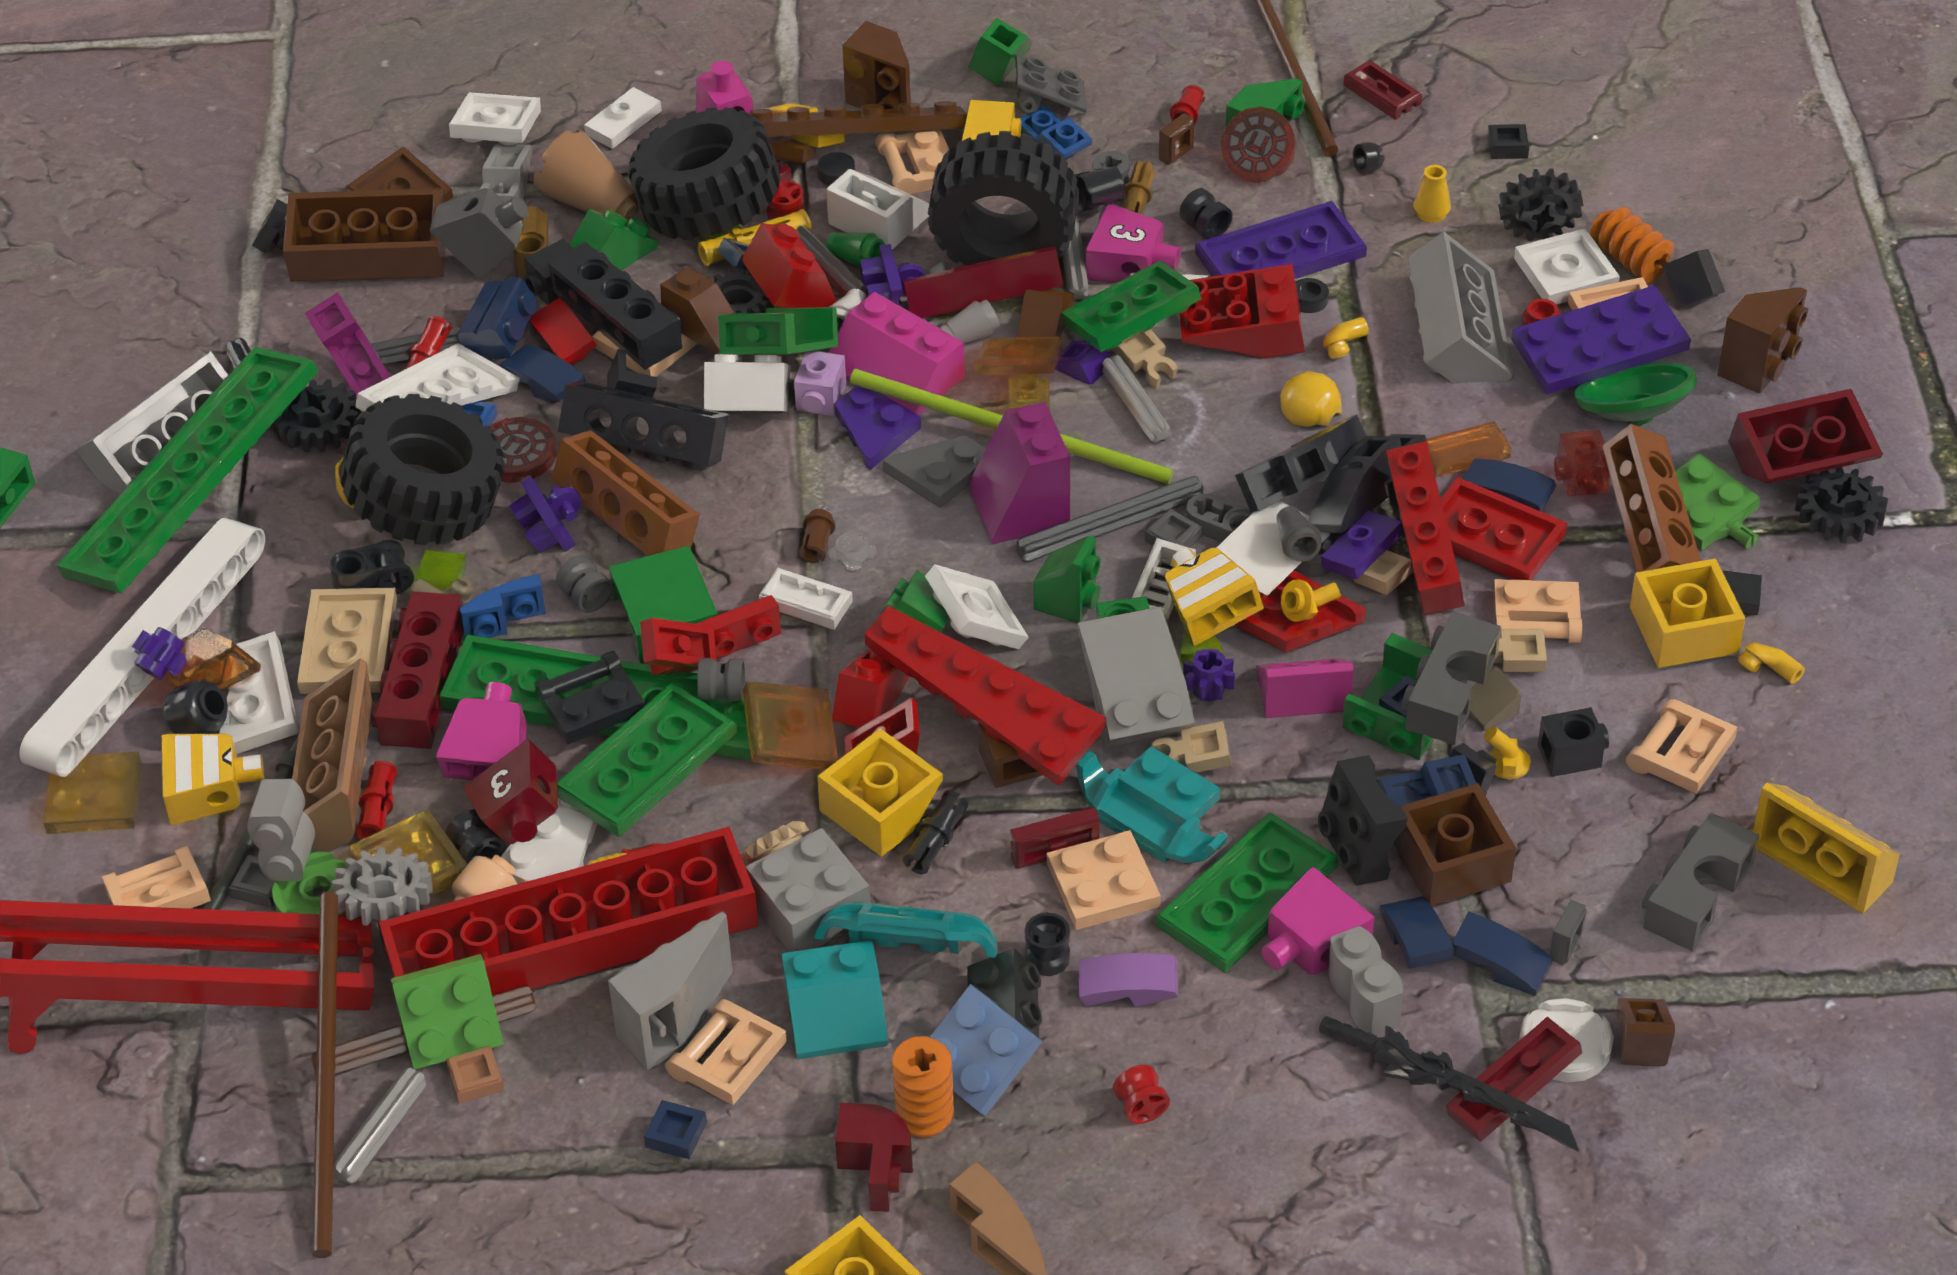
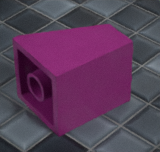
(1023, 476)

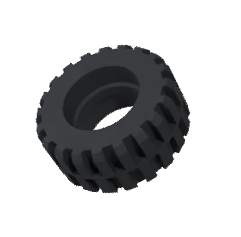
(1005, 168)
(704, 173)
(417, 502)

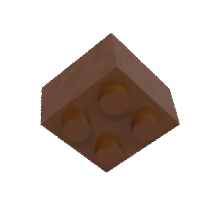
(1455, 845)

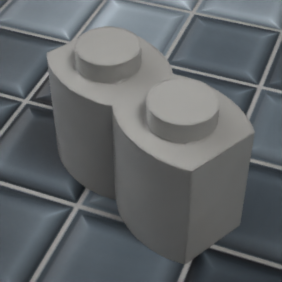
(281, 829)
(1365, 980)

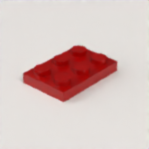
(1499, 530)

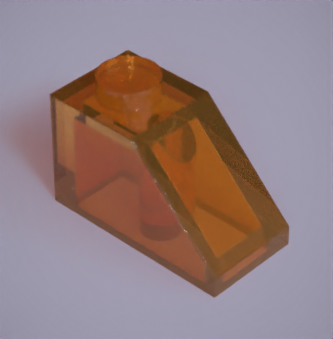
(213, 659)

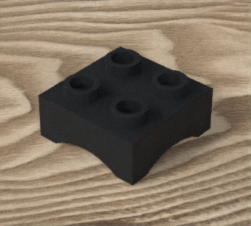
(1360, 820)

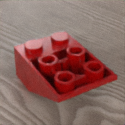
(1247, 313)

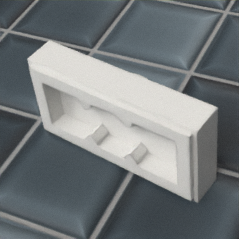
(622, 117)
(808, 598)

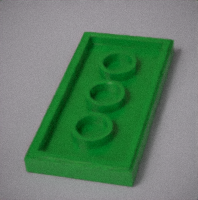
(645, 759)
(1231, 901)

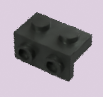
(1011, 985)

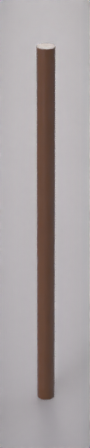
(1294, 71)
(325, 1076)

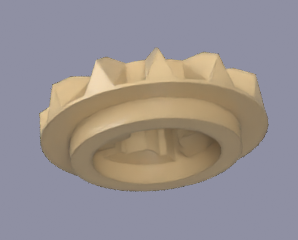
(774, 841)

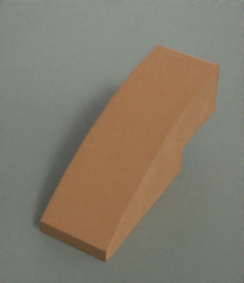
(996, 1223)

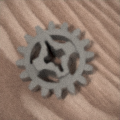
(382, 885)

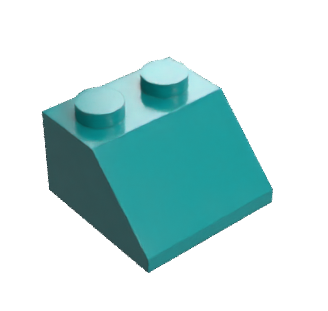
(834, 999)

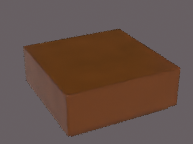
(1176, 139)
(792, 150)

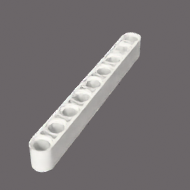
(112, 678)

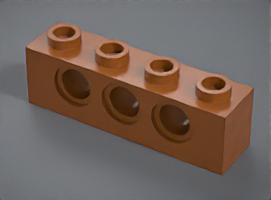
(624, 495)
(1650, 499)

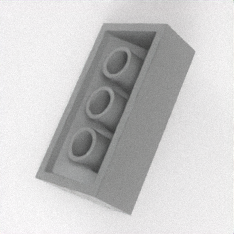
(1459, 313)
(138, 435)

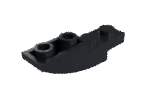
(1299, 466)
(1357, 483)

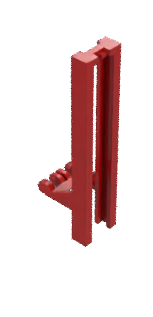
(39, 983)

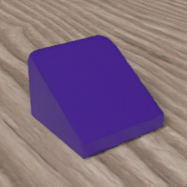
(1082, 362)

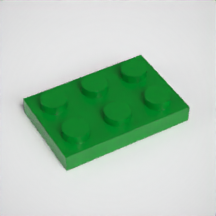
(1131, 306)

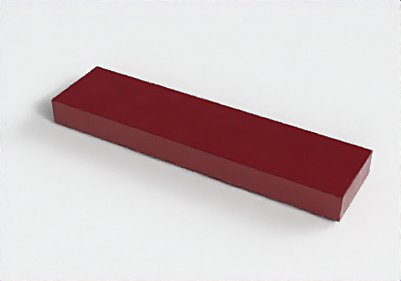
(983, 281)

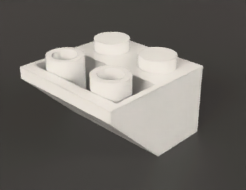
(871, 206)
(746, 385)

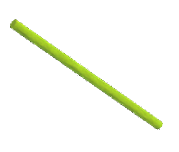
(992, 420)

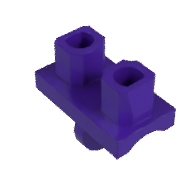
(884, 277)
(560, 505)

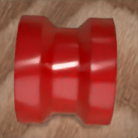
(786, 201)
(1141, 1094)

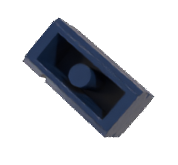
(498, 318)

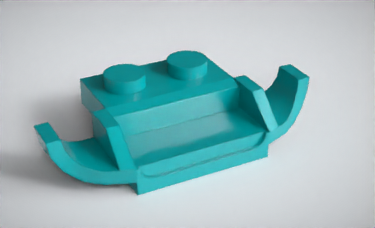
(1156, 802)
(897, 924)

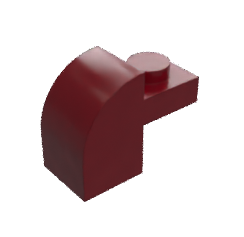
(874, 1141)

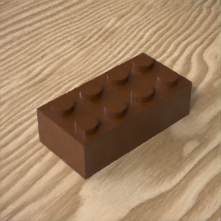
(362, 235)

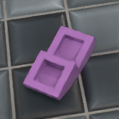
(1140, 976)

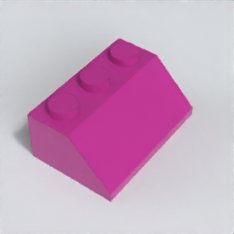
(899, 347)

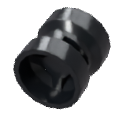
(1205, 213)
(473, 837)
(1048, 943)

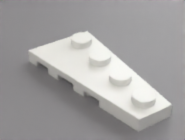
(451, 374)

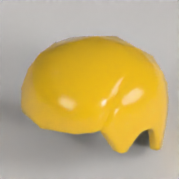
(1310, 399)

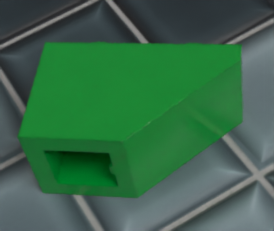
(997, 51)
(1282, 96)
(615, 237)
(1068, 581)
(917, 601)

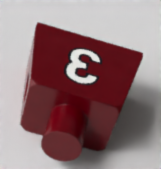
(516, 793)

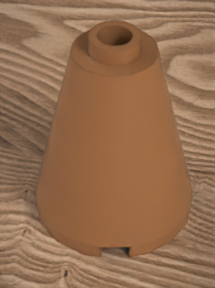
(584, 177)

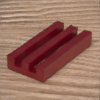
(1379, 92)
(1035, 840)

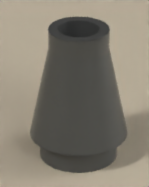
(1298, 535)

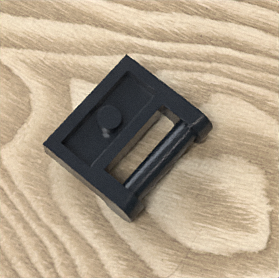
(594, 707)

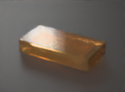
(1458, 449)

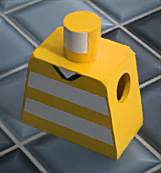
(1210, 592)
(204, 775)

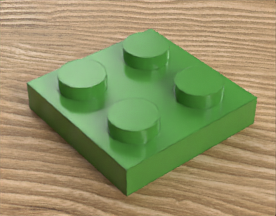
(447, 1011)

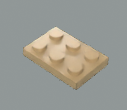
(344, 628)

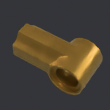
(532, 238)

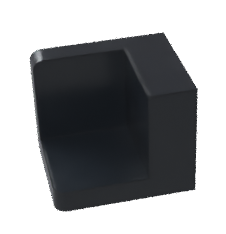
(1693, 277)
(629, 381)

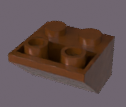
(875, 68)
(1762, 337)

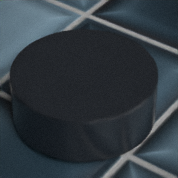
(833, 166)
(1312, 295)

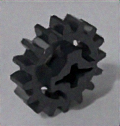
(1540, 204)
(318, 416)
(1841, 504)

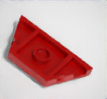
(1279, 631)

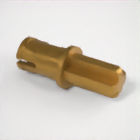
(1138, 188)

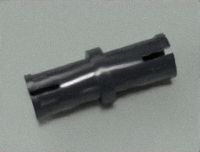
(935, 832)

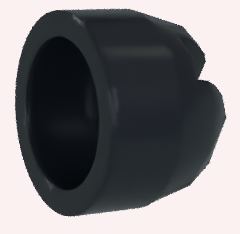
(1367, 157)

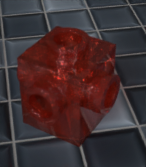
(1582, 463)

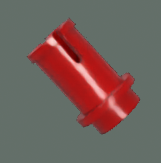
(1188, 103)

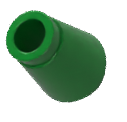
(854, 246)

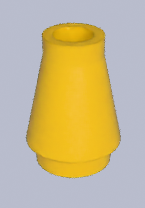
(1433, 197)

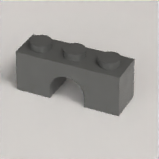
(1460, 652)
(1712, 854)

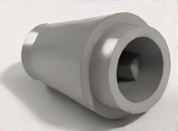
(973, 322)

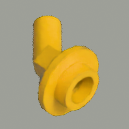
(1301, 602)
(1511, 759)

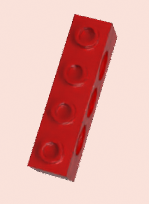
(1425, 528)

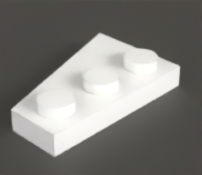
(261, 704)
(555, 848)

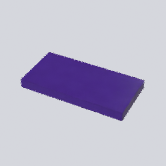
(1307, 239)

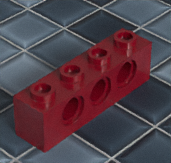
(418, 670)

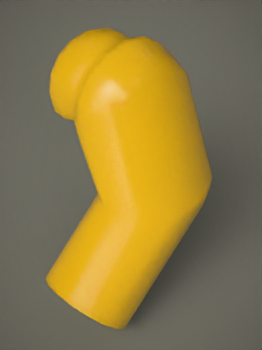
(1341, 333)
(1772, 657)

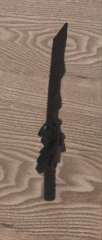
(1428, 1068)

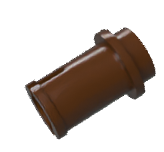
(818, 528)

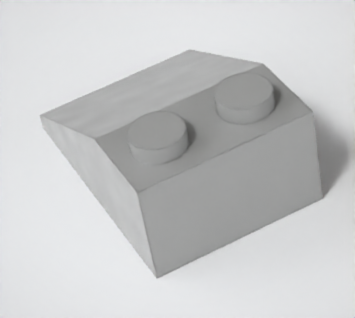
(1135, 677)

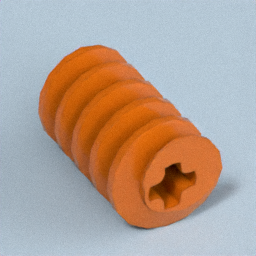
(1632, 243)
(923, 1085)

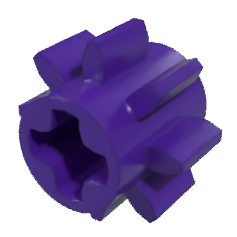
(159, 653)
(1209, 674)

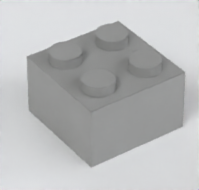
(801, 886)

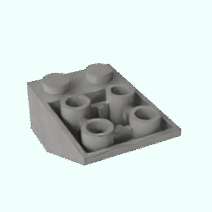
(671, 991)

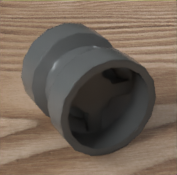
(584, 583)
(721, 679)

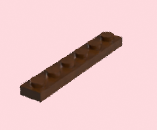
(868, 119)

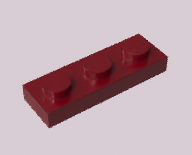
(1518, 1073)

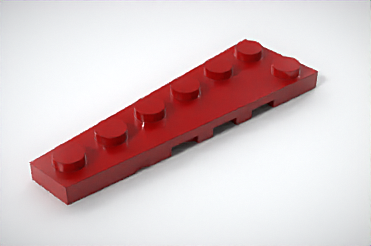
(1031, 718)

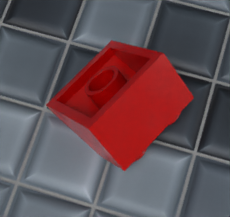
(787, 269)

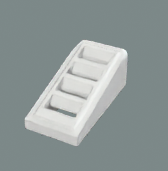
(1161, 553)

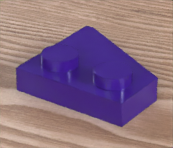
(875, 423)

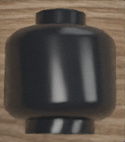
(195, 708)

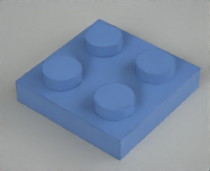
(985, 1048)

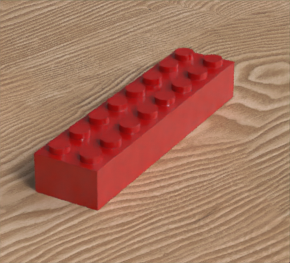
(581, 915)

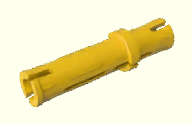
(708, 249)

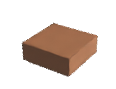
(475, 1074)

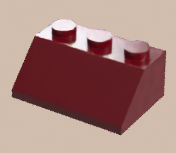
(1803, 437)

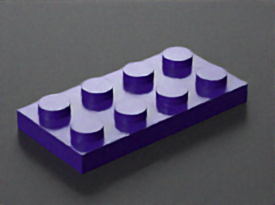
(1600, 339)

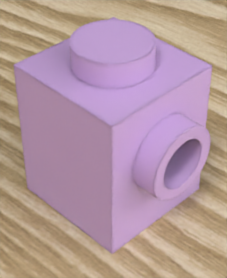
(820, 382)

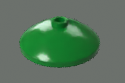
(1637, 392)

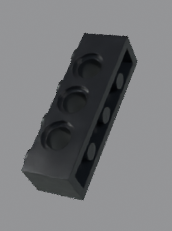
(616, 305)
(703, 427)

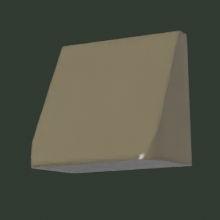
(1494, 700)

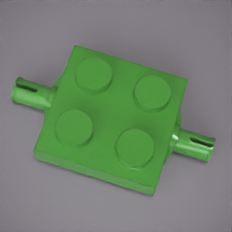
(1716, 503)

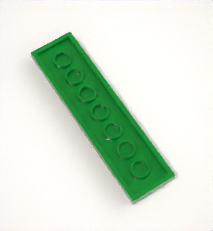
(187, 469)
(520, 665)

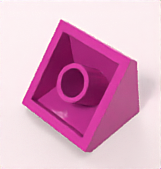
(1305, 686)

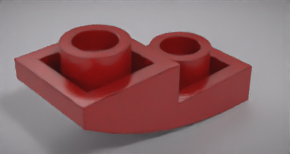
(562, 332)

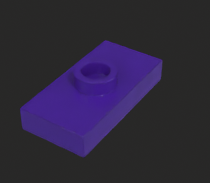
(1362, 545)

